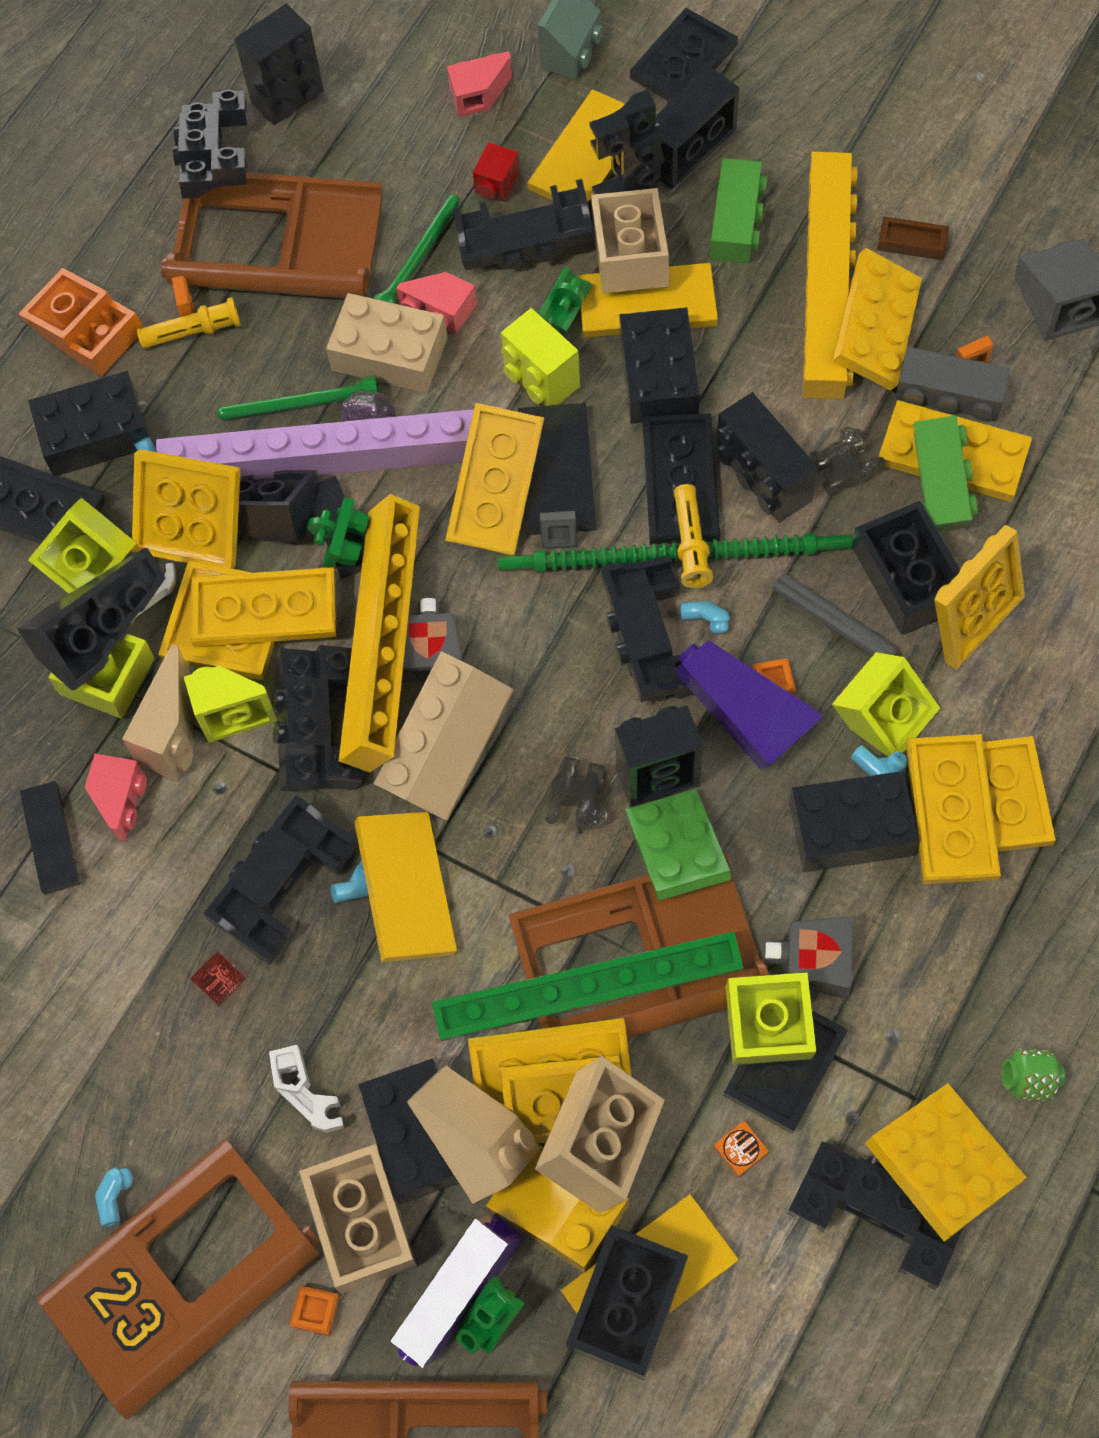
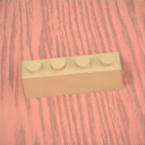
(444, 736)

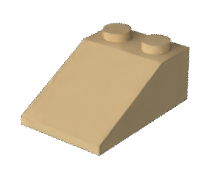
(163, 725)
(473, 1133)

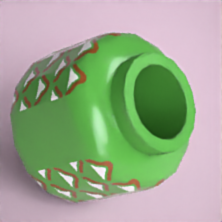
(1032, 1075)

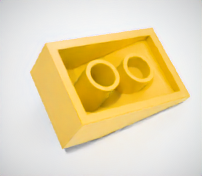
(555, 1216)

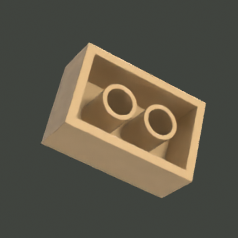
(630, 240)
(387, 341)
(600, 1135)
(357, 1219)

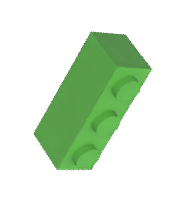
(737, 211)
(944, 472)

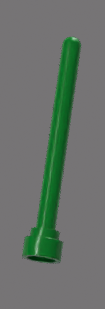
(420, 249)
(368, 383)

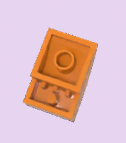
(82, 321)

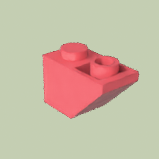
(479, 82)
(440, 295)
(115, 789)

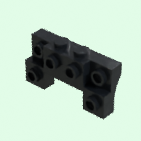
(200, 141)
(632, 142)
(525, 234)
(640, 627)
(303, 719)
(271, 872)
(873, 1196)

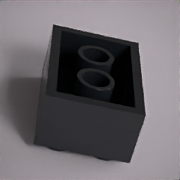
(280, 64)
(696, 124)
(658, 363)
(88, 423)
(765, 457)
(905, 564)
(658, 755)
(853, 821)
(406, 1150)
(627, 1302)

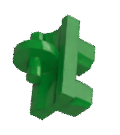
(564, 300)
(346, 520)
(489, 1318)

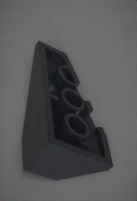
(277, 506)
(85, 625)

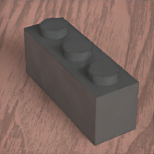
(952, 384)

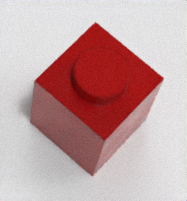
(496, 172)

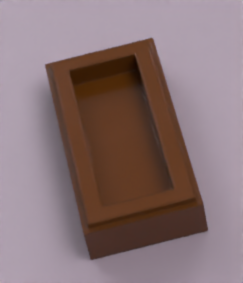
(913, 238)

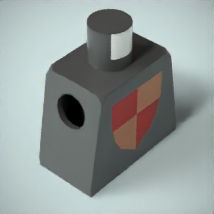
(426, 638)
(820, 949)

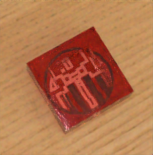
(217, 978)

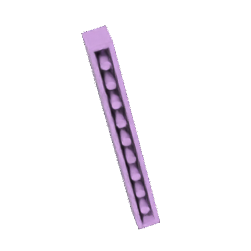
(333, 446)

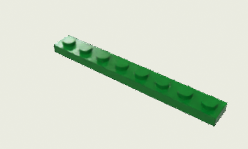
(587, 986)

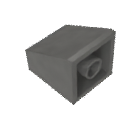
(1061, 287)

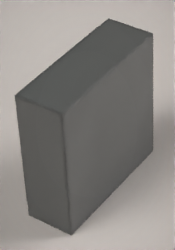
(558, 529)

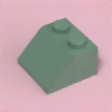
(568, 36)

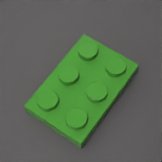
(677, 844)

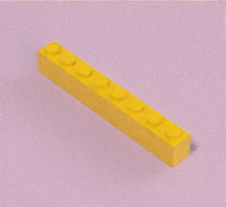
(828, 271)
(380, 635)

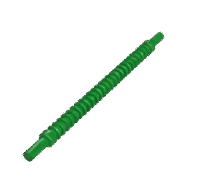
(807, 544)

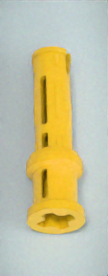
(205, 320)
(692, 550)

